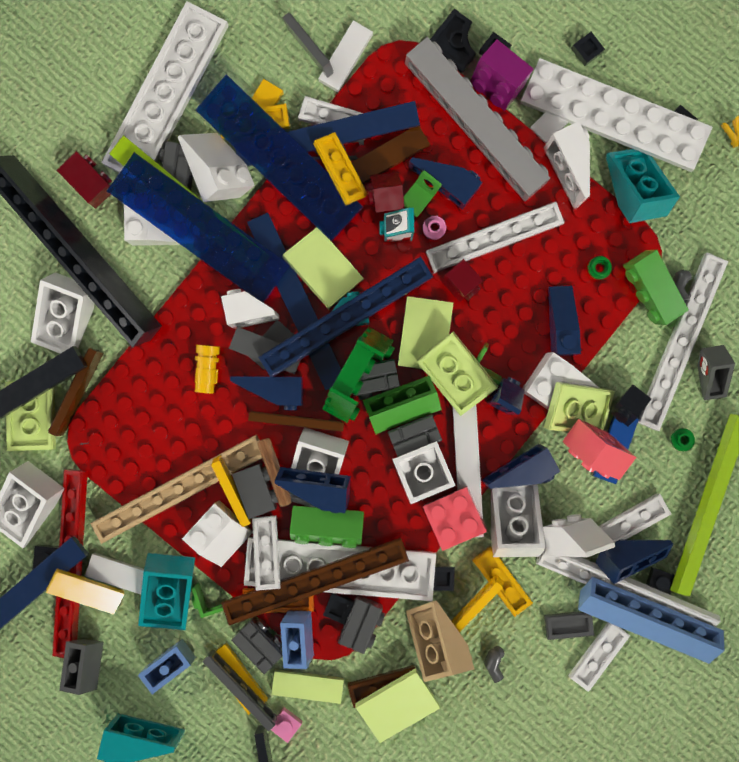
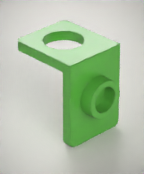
(420, 193)
(496, 378)
(199, 602)

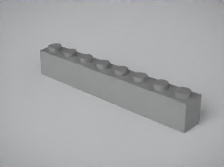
(476, 118)

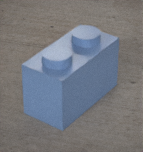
(297, 639)
(167, 666)

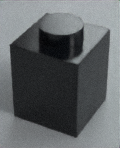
(630, 405)

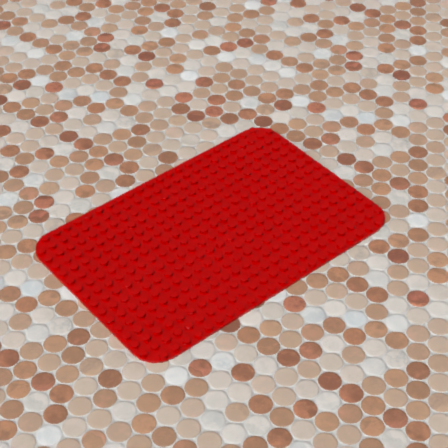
(154, 426)

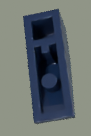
(456, 181)
(563, 321)
(278, 390)
(508, 396)
(530, 468)
(320, 489)
(631, 557)

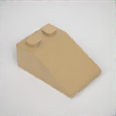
(438, 643)

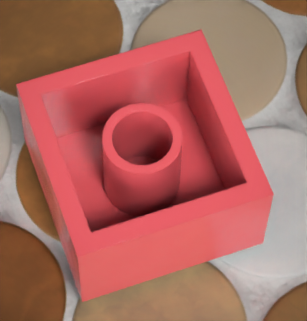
(598, 450)
(455, 518)

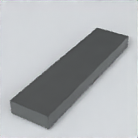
(240, 689)

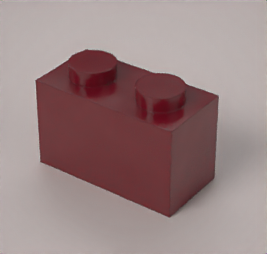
(85, 179)
(386, 192)
(462, 281)

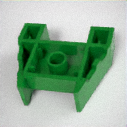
(368, 346)

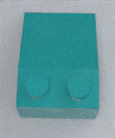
(640, 186)
(166, 591)
(137, 739)

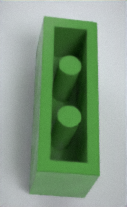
(655, 287)
(402, 404)
(326, 527)

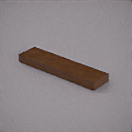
(391, 153)
(75, 393)
(296, 421)

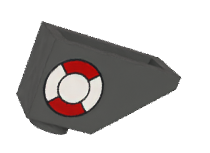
(715, 371)

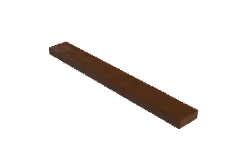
(316, 581)

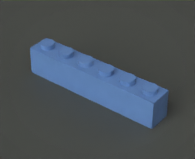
(651, 620)

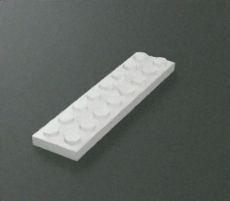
(170, 82)
(616, 115)
(405, 581)

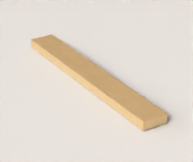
(174, 491)

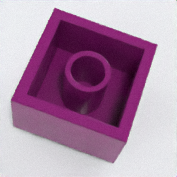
(500, 75)

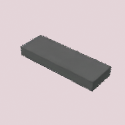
(308, 44)
(255, 345)

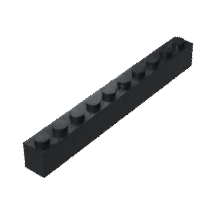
(75, 253)

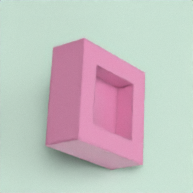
(286, 725)

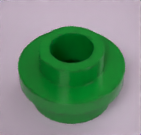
(606, 265)
(676, 436)

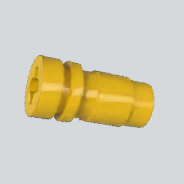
(206, 372)

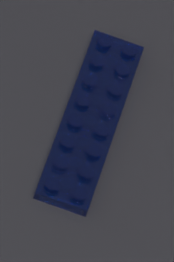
(277, 157)
(198, 228)

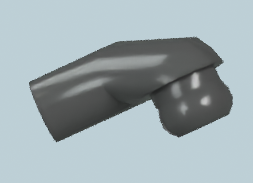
(680, 280)
(492, 662)

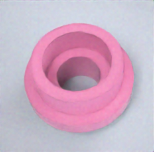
(434, 234)

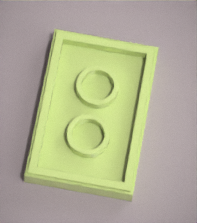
(323, 267)
(423, 328)
(457, 373)
(578, 402)
(29, 424)
(397, 705)

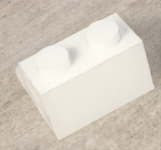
(245, 310)
(423, 472)
(217, 534)
(575, 537)

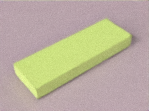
(307, 686)

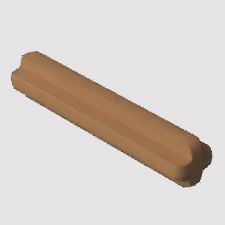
(272, 466)

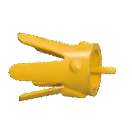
(733, 136)

